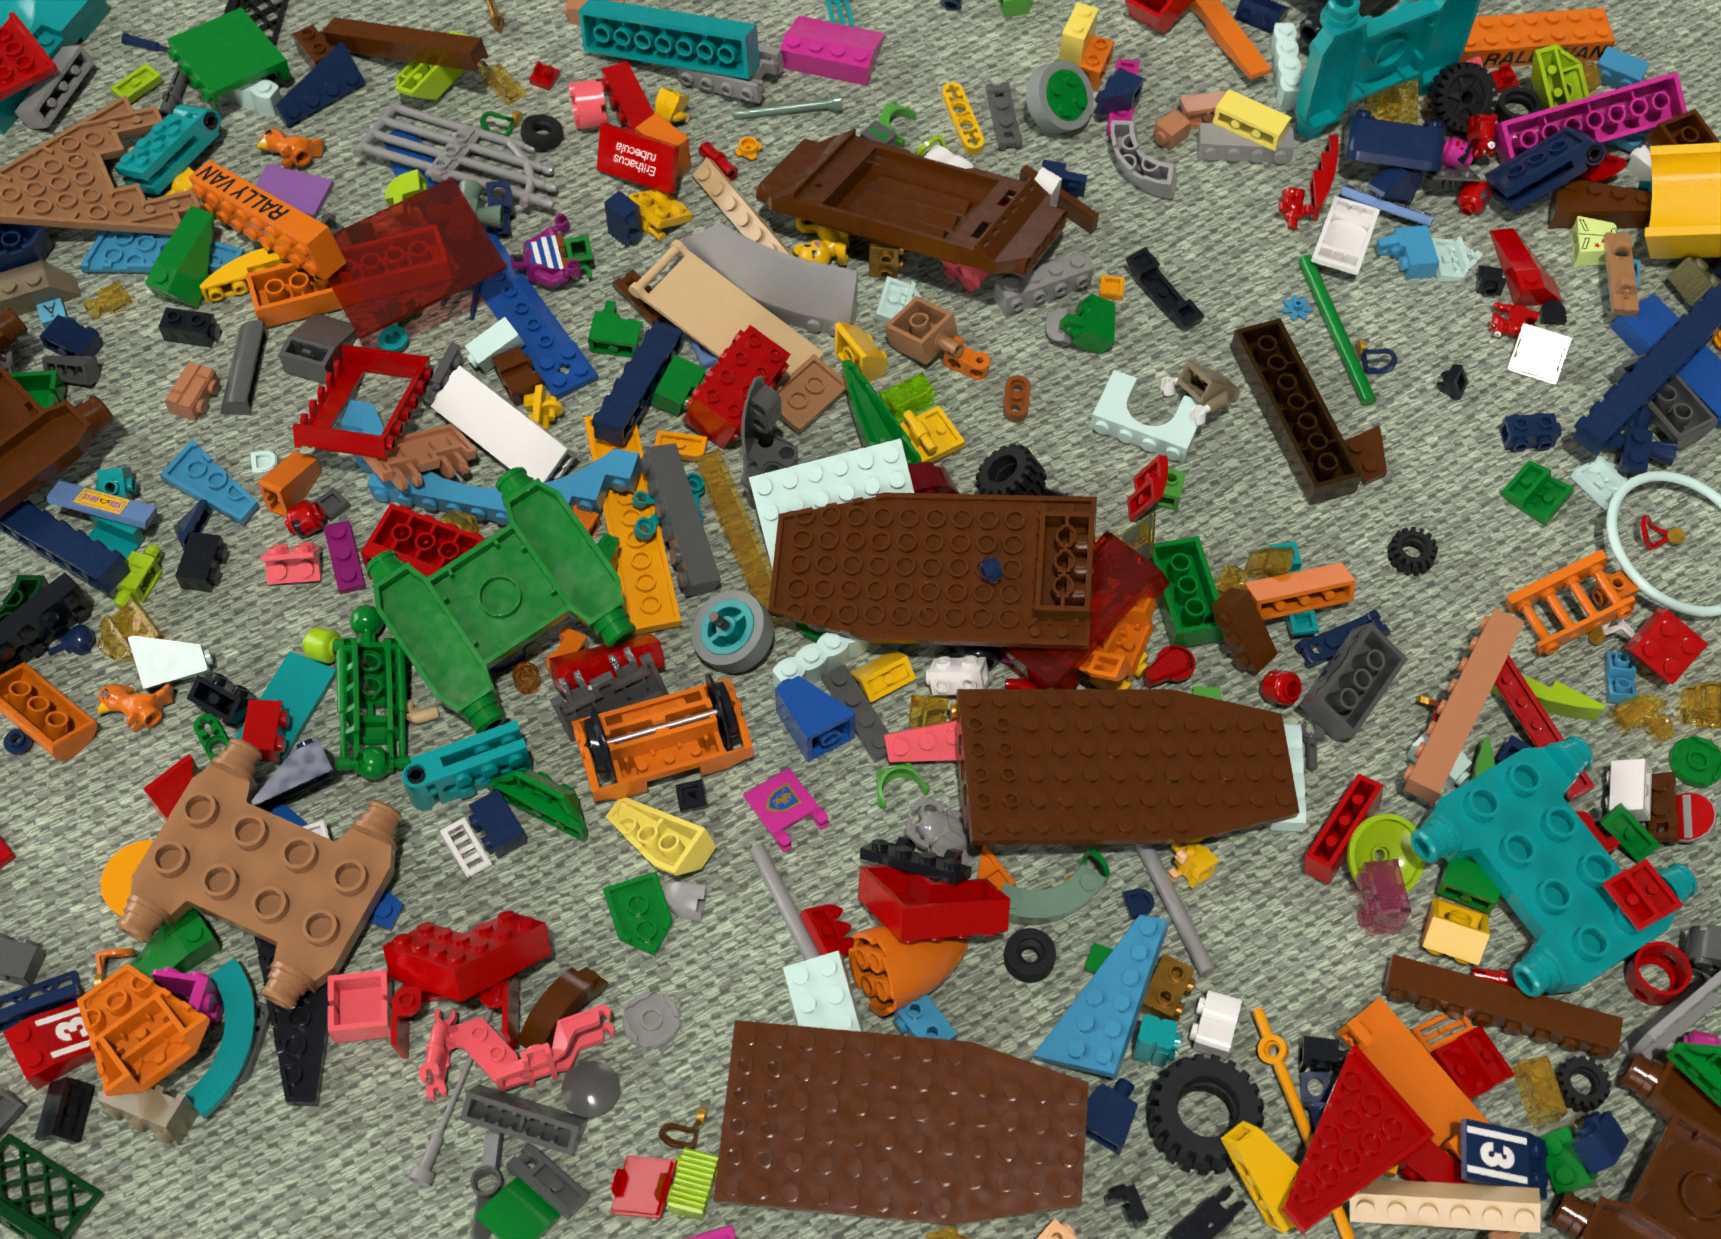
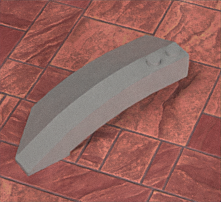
(789, 287)

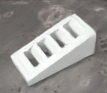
(455, 828)

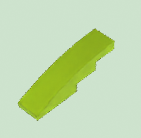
(1563, 700)

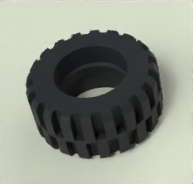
(1204, 1076)

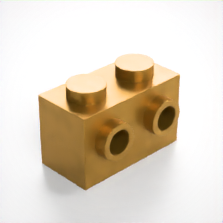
(885, 260)
(1167, 989)

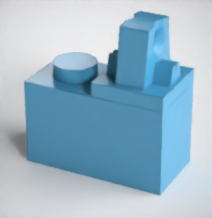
(1412, 249)

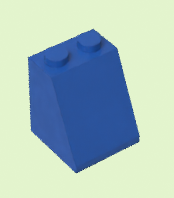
(813, 717)

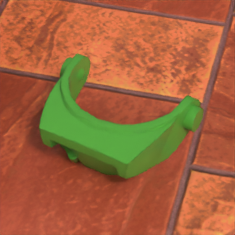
(891, 111)
(900, 771)

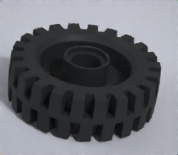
(1446, 94)

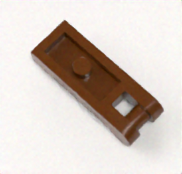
(642, 307)
(1664, 808)

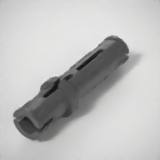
(171, 97)

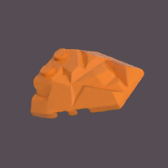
(1124, 645)

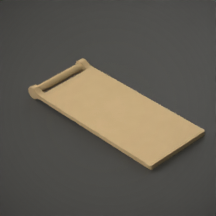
(714, 308)

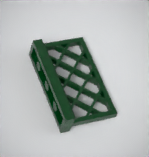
(20, 1220)

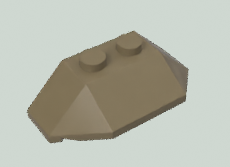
(35, 284)

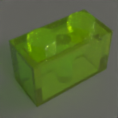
(912, 394)

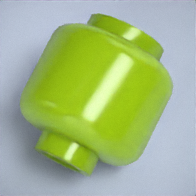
(318, 644)

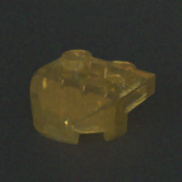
(127, 622)

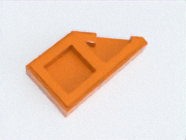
(993, 869)

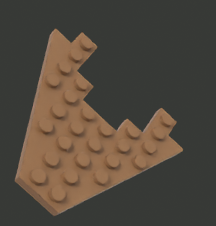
(70, 187)

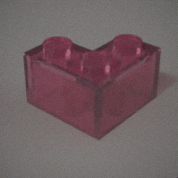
(1385, 896)

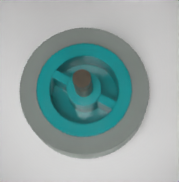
(732, 631)

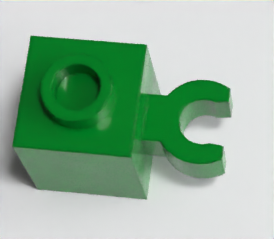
(580, 249)

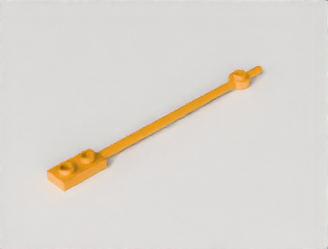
(1278, 1061)

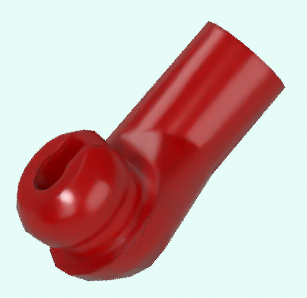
(1020, 684)

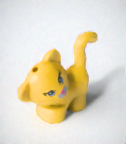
(832, 244)

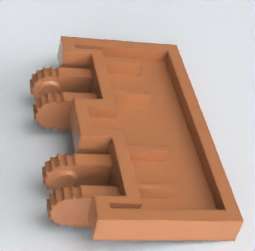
(426, 450)

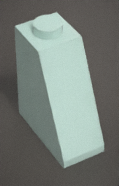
(168, 661)

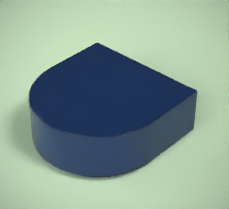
(1138, 902)

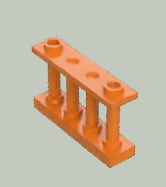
(1569, 578)

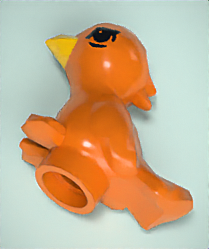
(293, 149)
(140, 708)

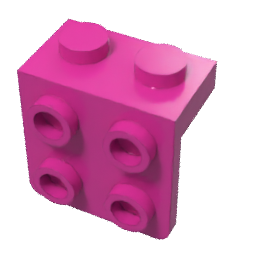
(196, 986)

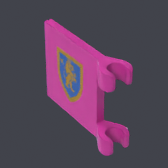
(783, 803)

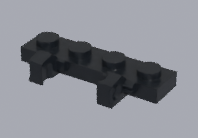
(903, 857)

